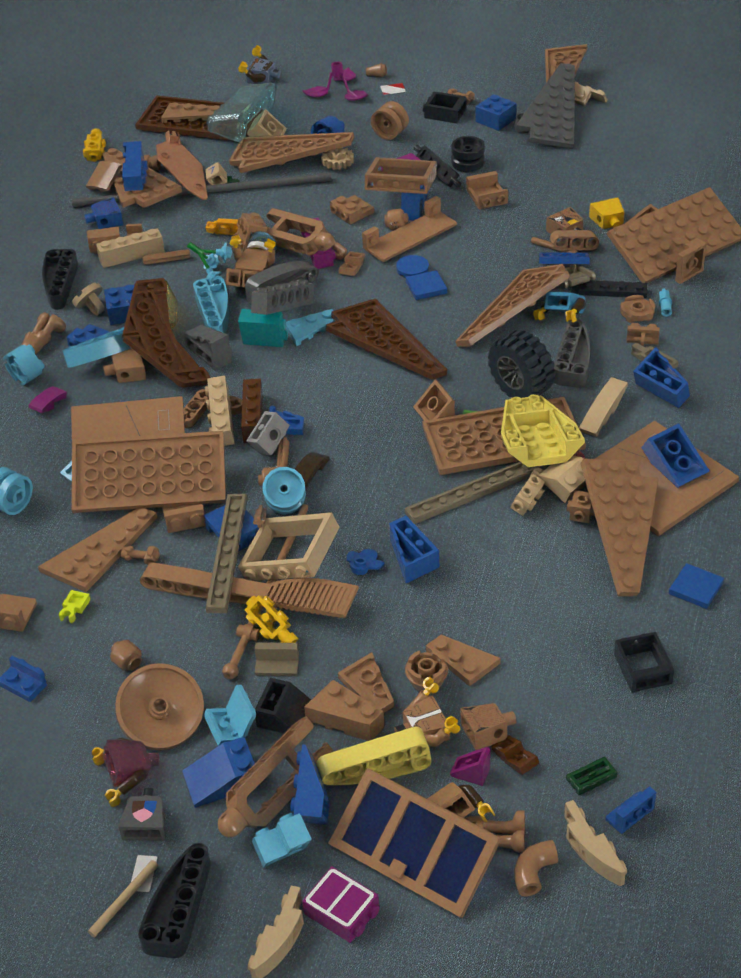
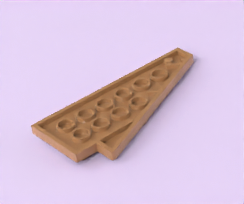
(265, 151)
(155, 190)
(623, 513)

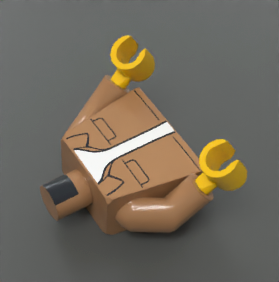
(427, 715)

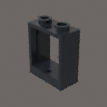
(445, 107)
(649, 677)

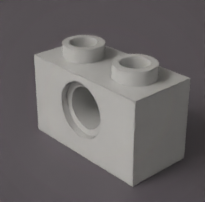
(268, 433)

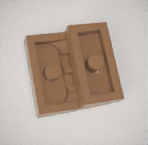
(104, 176)

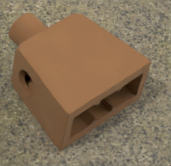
(126, 366)

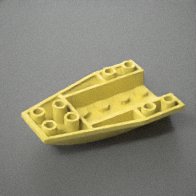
(539, 432)

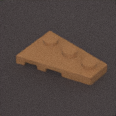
(463, 660)
(366, 681)

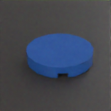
(412, 265)

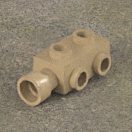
(530, 491)

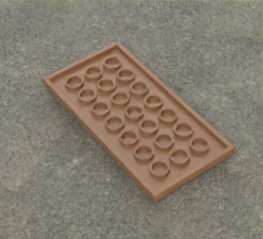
(656, 239)
(473, 439)
(148, 471)

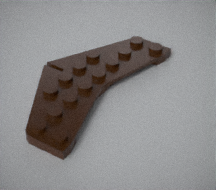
(150, 335)

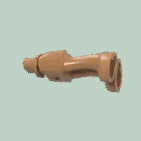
(515, 827)

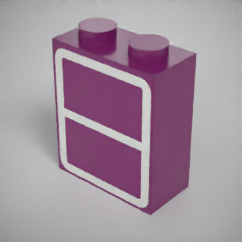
(341, 904)

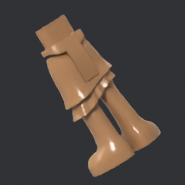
(41, 333)

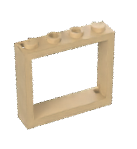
(322, 525)

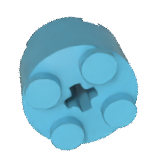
(23, 364)

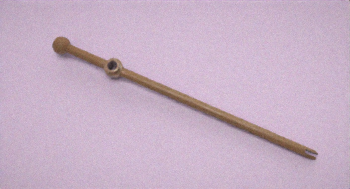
(248, 631)

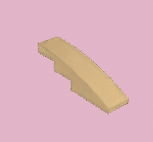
(603, 406)

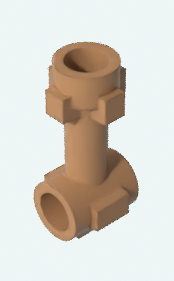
(470, 95)
(149, 556)

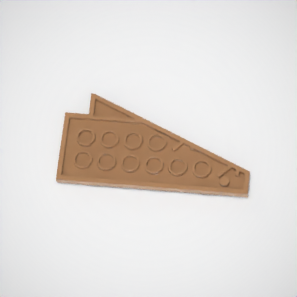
(518, 295)

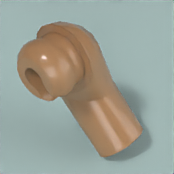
(341, 251)

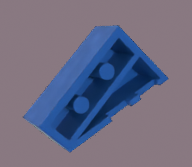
(135, 166)
(413, 203)
(661, 379)
(413, 549)

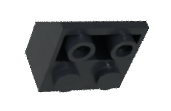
(280, 706)

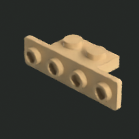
(583, 93)

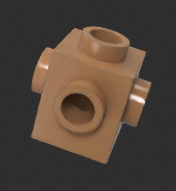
(580, 507)

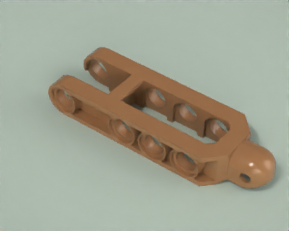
(310, 245)
(238, 811)

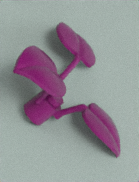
(338, 75)

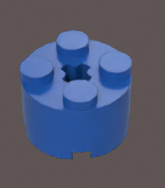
(328, 125)

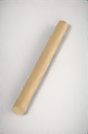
(123, 898)

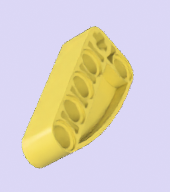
(387, 755)

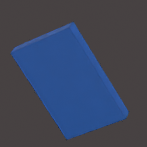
(563, 258)

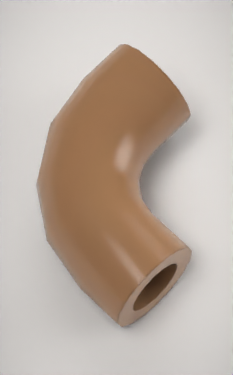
(530, 863)

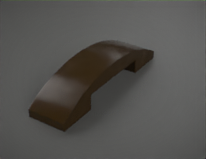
(310, 465)

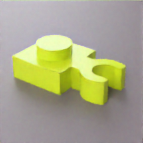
(73, 604)

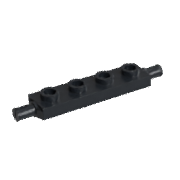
(443, 170)

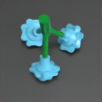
(212, 261)

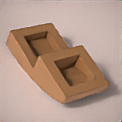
(352, 263)

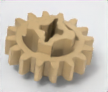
(338, 158)

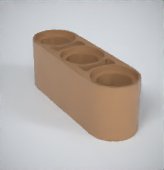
(569, 235)

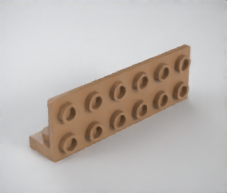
(409, 235)

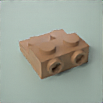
(351, 208)
(691, 260)

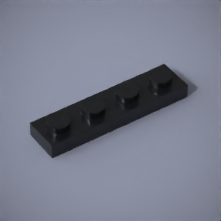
(613, 288)

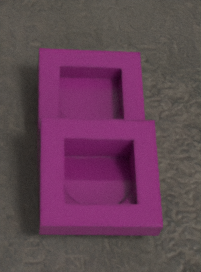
(45, 400)

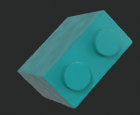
(262, 328)

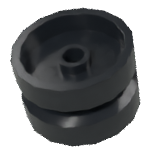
(468, 153)

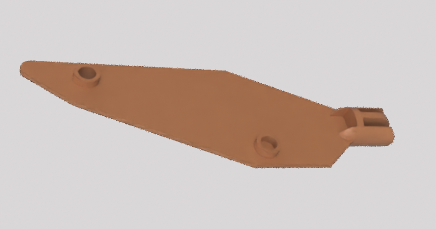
(182, 164)

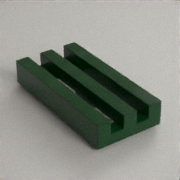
(594, 778)

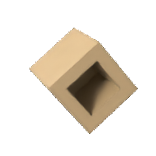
(216, 174)

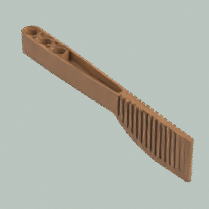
(296, 594)

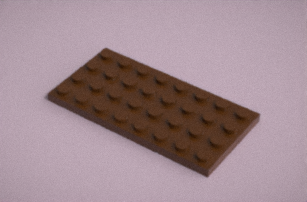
(152, 120)

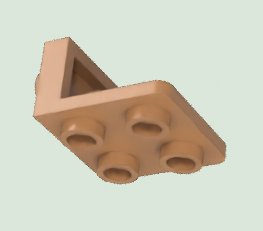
(247, 224)
(184, 517)
(15, 611)

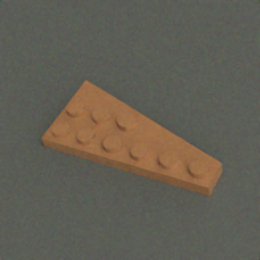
(92, 557)

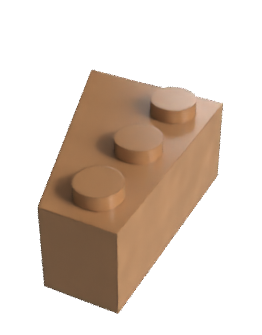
(345, 711)

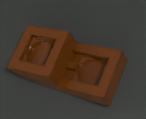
(514, 755)

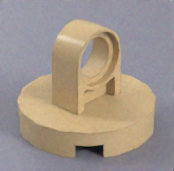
(90, 298)

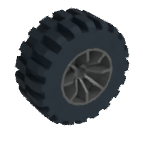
(521, 364)

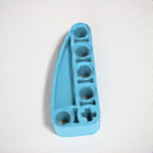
(213, 302)
(95, 348)

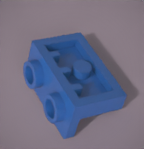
(23, 679)
(632, 810)

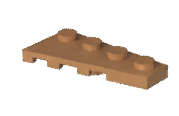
(187, 111)

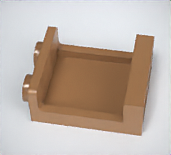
(486, 190)

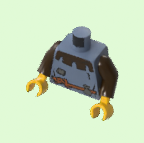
(260, 70)

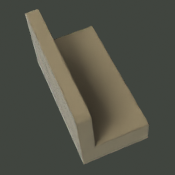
(276, 659)

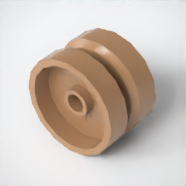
(389, 120)

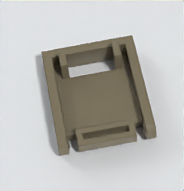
(578, 275)

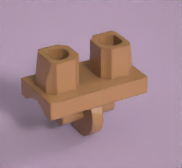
(642, 334)

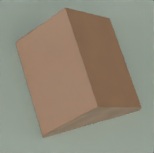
(435, 403)

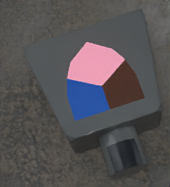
(144, 818)

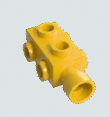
(94, 145)
(268, 619)

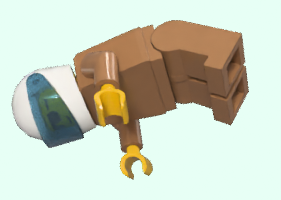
(254, 259)

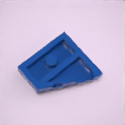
(295, 421)

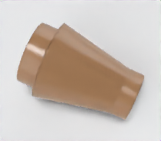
(378, 70)

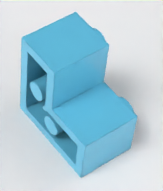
(284, 840)

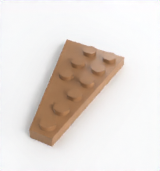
(568, 55)

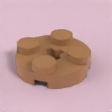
(637, 308)

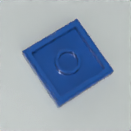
(426, 285)
(696, 585)

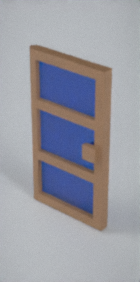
(415, 842)

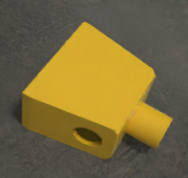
(607, 213)

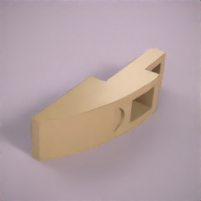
(593, 849)
(278, 939)

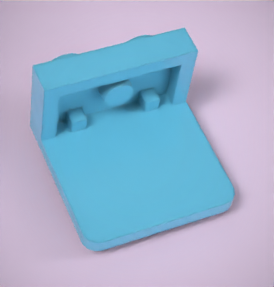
(233, 720)

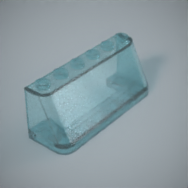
(240, 109)

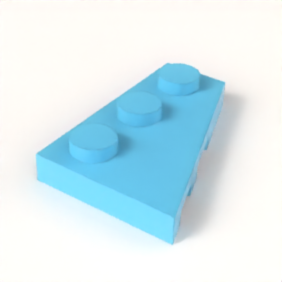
(308, 325)

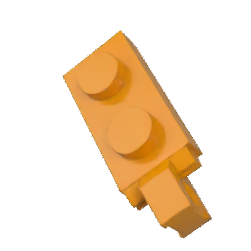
(222, 226)

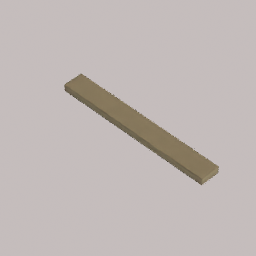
(469, 492)
(226, 554)

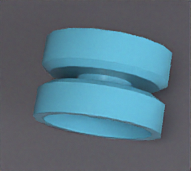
(292, 483)
(14, 491)

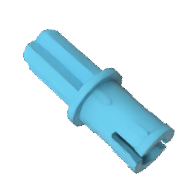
(665, 302)

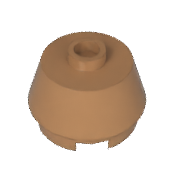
(426, 665)

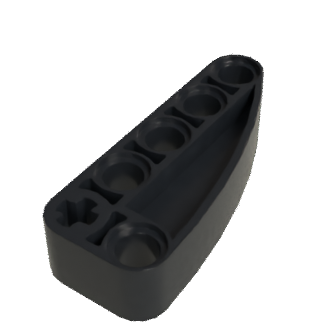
(58, 275)
(170, 906)

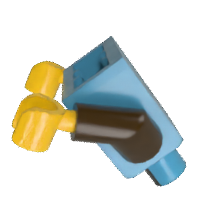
(562, 302)

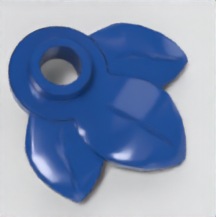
(363, 561)

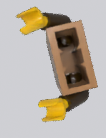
(461, 800)

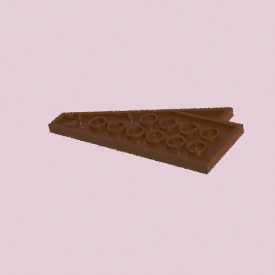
(379, 332)

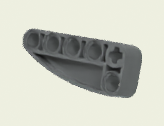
(281, 274)
(573, 356)

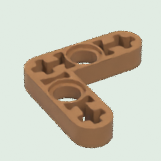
(199, 400)

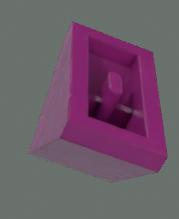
(472, 766)

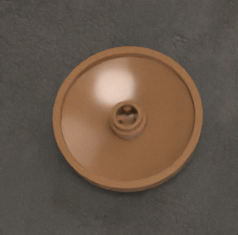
(159, 706)

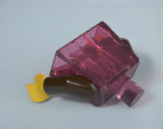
(126, 764)

